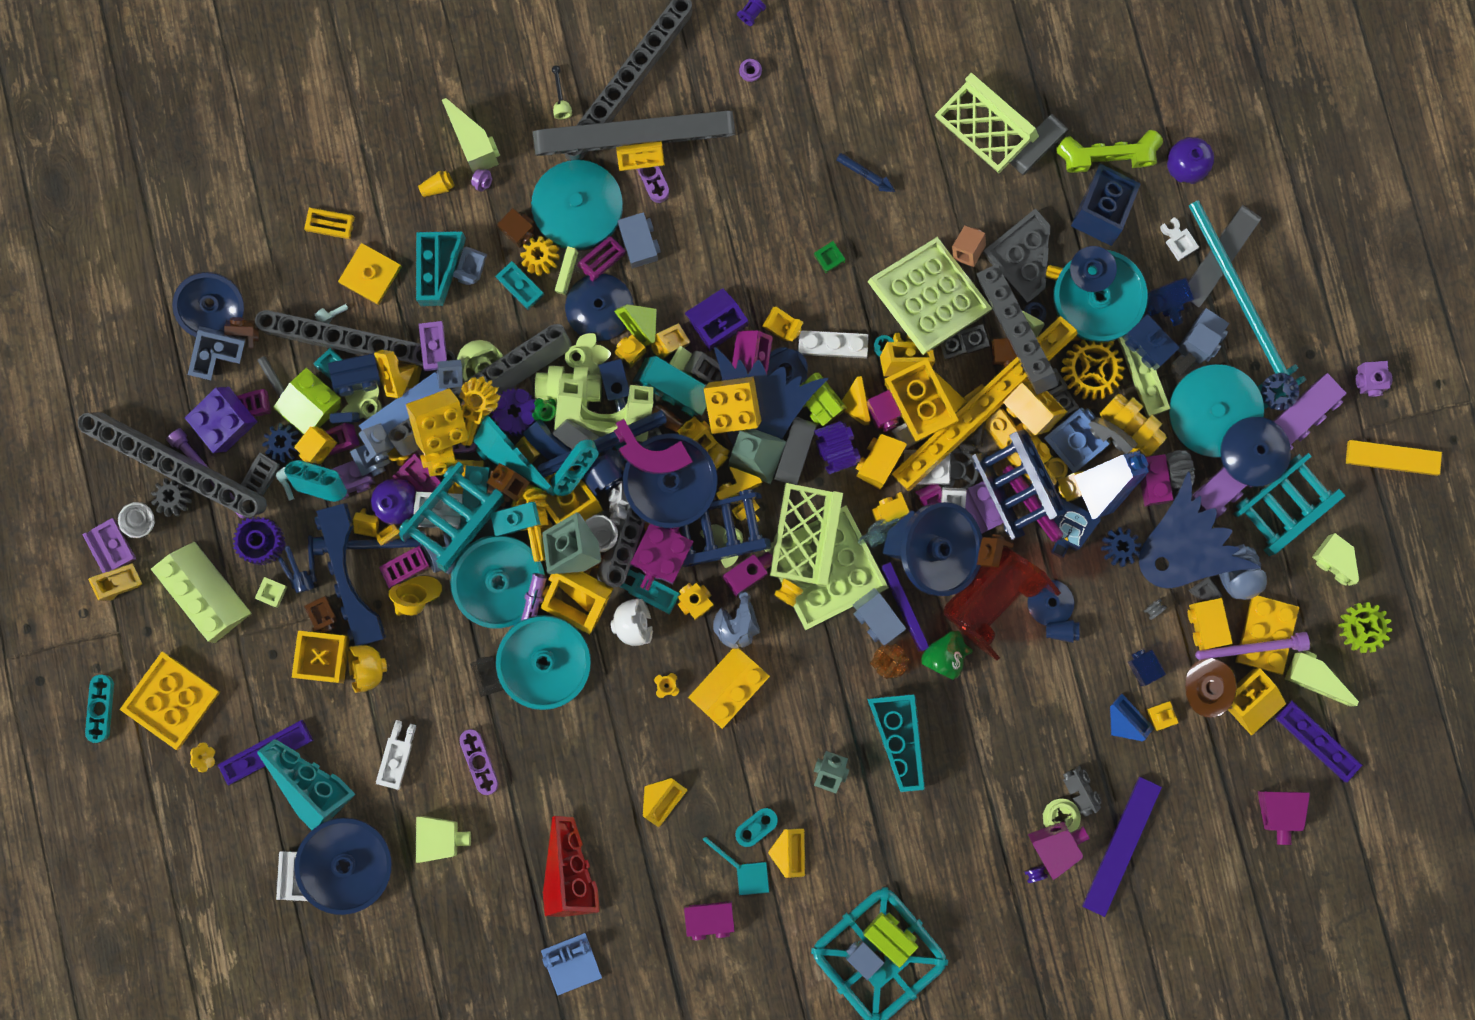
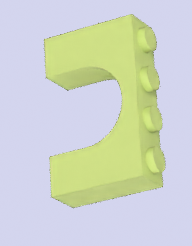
(570, 407)

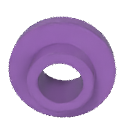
(750, 63)
(481, 179)

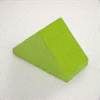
(639, 321)

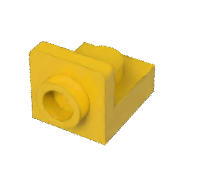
(669, 341)

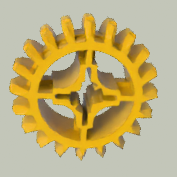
(1098, 376)

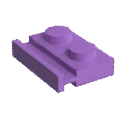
(982, 507)
(109, 546)

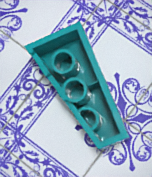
(899, 730)

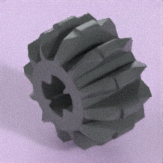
(1178, 466)
(163, 499)

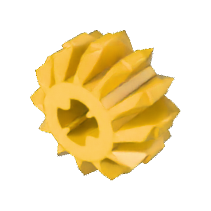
(530, 256)

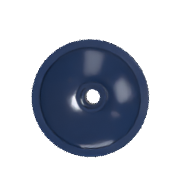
(191, 306)
(602, 321)
(1241, 455)

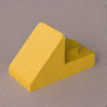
(393, 377)
(743, 482)
(114, 582)

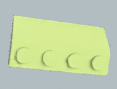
(201, 591)

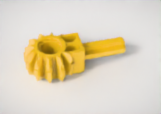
(474, 407)
(534, 494)

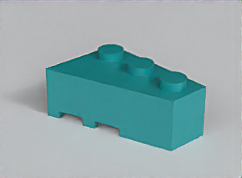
(435, 262)
(672, 385)

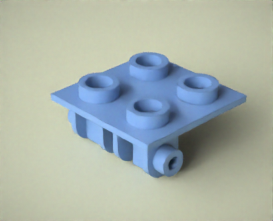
(571, 964)

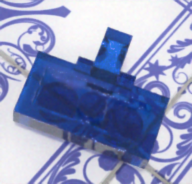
(1170, 300)

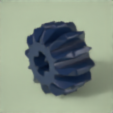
(273, 443)
(1129, 548)

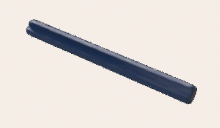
(607, 441)

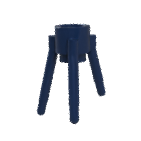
(300, 580)

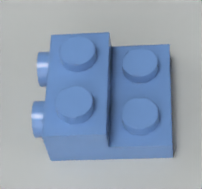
(1074, 440)

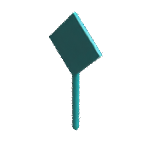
(751, 877)

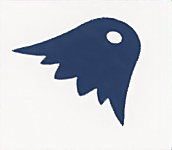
(777, 400)
(1188, 544)

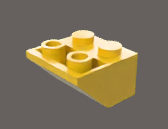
(1256, 700)

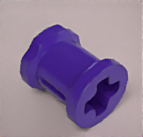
(751, 11)

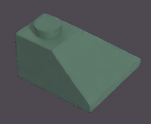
(757, 454)
(570, 546)

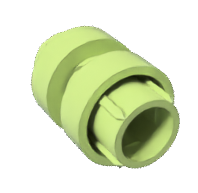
(547, 384)

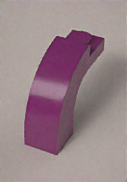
(651, 461)

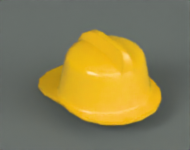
(413, 594)

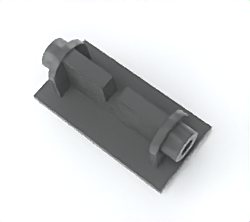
(1080, 782)

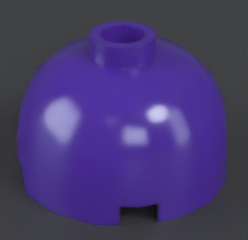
(1190, 160)
(393, 501)

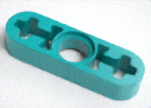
(566, 480)
(90, 725)

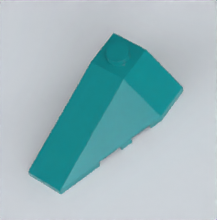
(499, 449)
(308, 789)

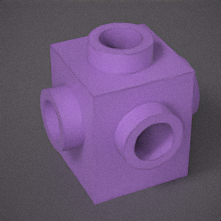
(1373, 378)

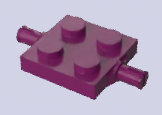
(661, 554)

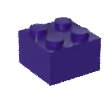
(220, 419)

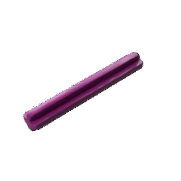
(1033, 504)

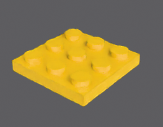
(170, 700)

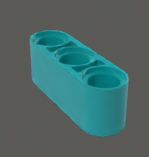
(315, 480)

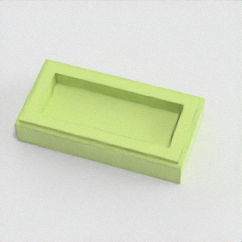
(566, 270)

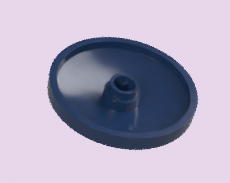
(673, 497)
(941, 548)
(342, 866)

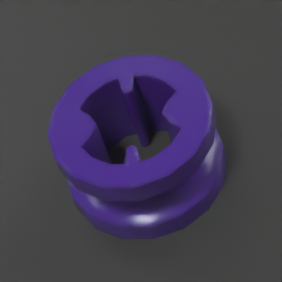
(1036, 874)

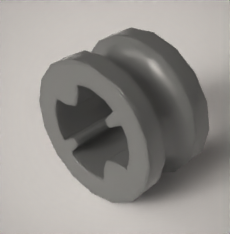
(1155, 609)

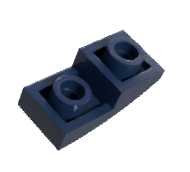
(544, 441)

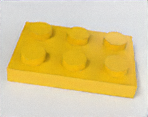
(1267, 622)

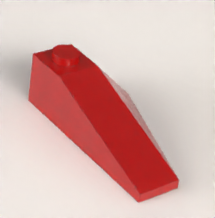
(567, 879)

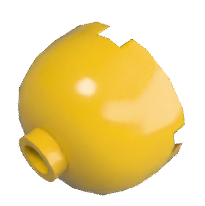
(365, 667)

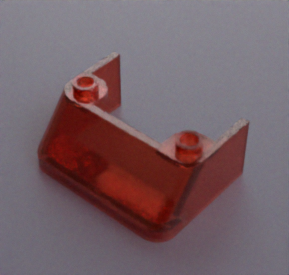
(991, 594)

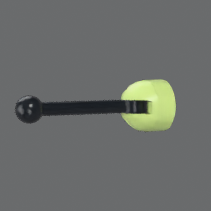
(562, 108)

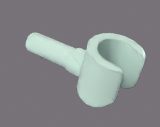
(323, 316)
(281, 476)

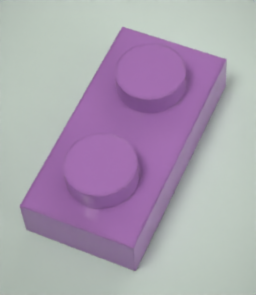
(432, 344)

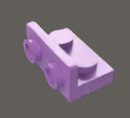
(353, 479)

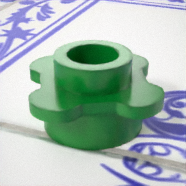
(546, 415)

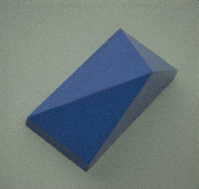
(1128, 721)

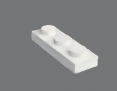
(833, 344)

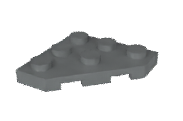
(1023, 255)

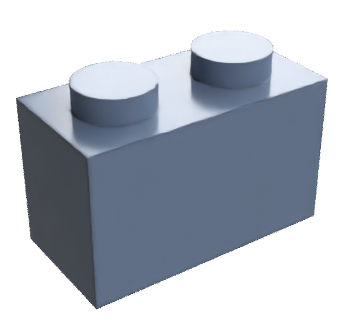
(638, 240)
(878, 616)

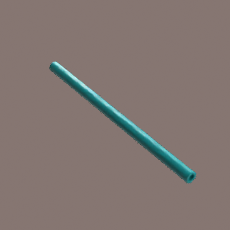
(1238, 288)

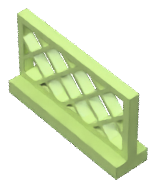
(1000, 109)
(826, 538)

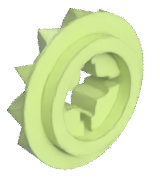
(1066, 807)

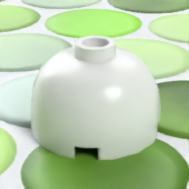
(631, 623)

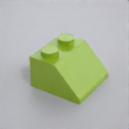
(307, 402)

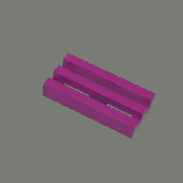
(588, 270)

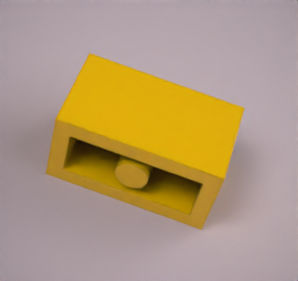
(1209, 624)

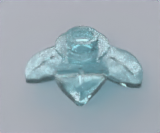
(877, 532)

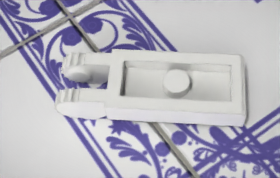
(395, 757)

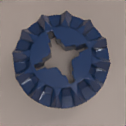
(1290, 388)

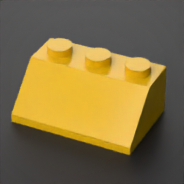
(729, 687)

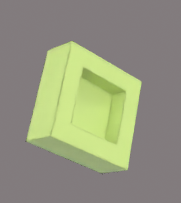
(271, 592)

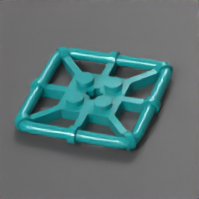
(888, 969)

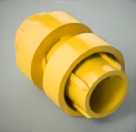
(1127, 417)

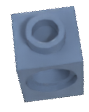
(863, 959)

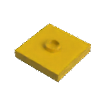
(369, 274)

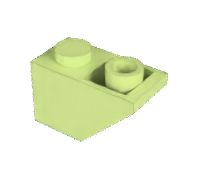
(1339, 558)

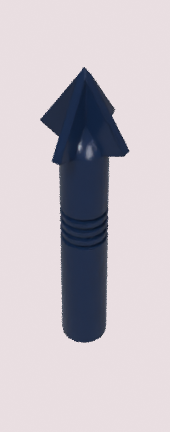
(883, 183)

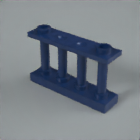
(1041, 484)
(734, 547)

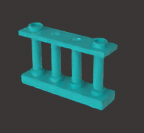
(1292, 527)
(460, 538)

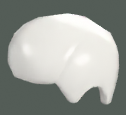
(136, 520)
(604, 531)

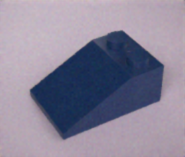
(1106, 205)

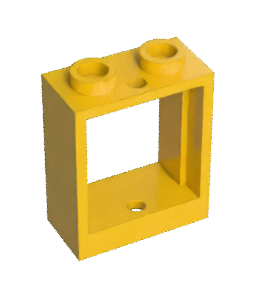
(585, 584)

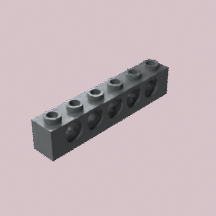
(1017, 329)

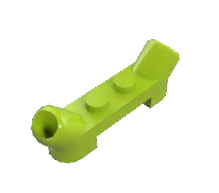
(1080, 158)

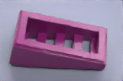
(263, 397)
(346, 436)
(425, 565)

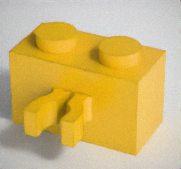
(901, 355)

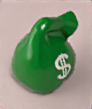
(947, 655)

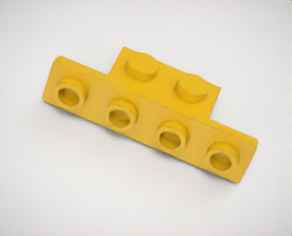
(1003, 426)

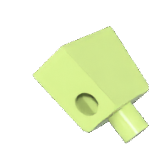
(438, 838)

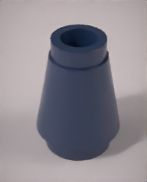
(1063, 631)

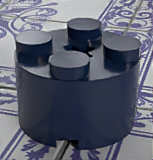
(605, 472)

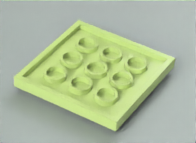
(929, 295)
(850, 576)

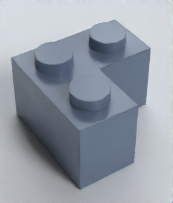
(1204, 336)
(212, 345)

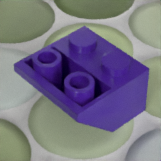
(717, 319)

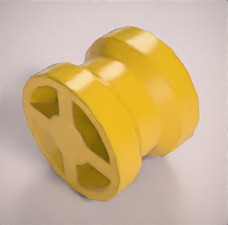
(788, 592)

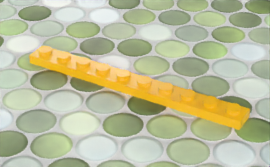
(978, 409)

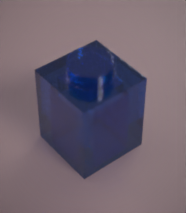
(1146, 667)

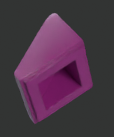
(929, 494)

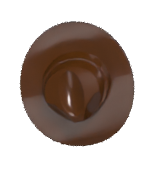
(1210, 687)

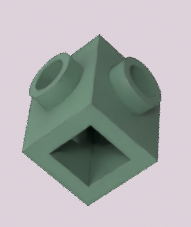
(831, 771)

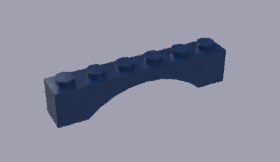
(336, 529)

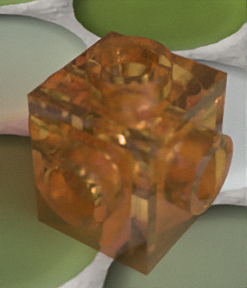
(883, 661)

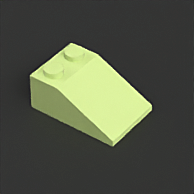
(477, 147)

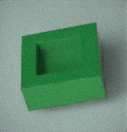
(829, 257)

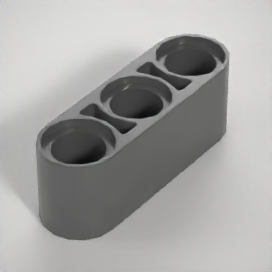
(1049, 133)
(795, 451)

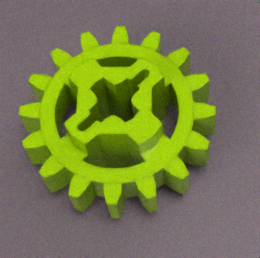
(1374, 631)

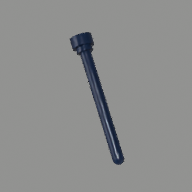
(366, 544)

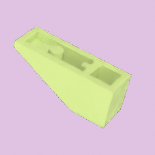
(1316, 676)

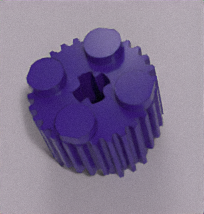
(509, 401)
(836, 447)
(271, 545)

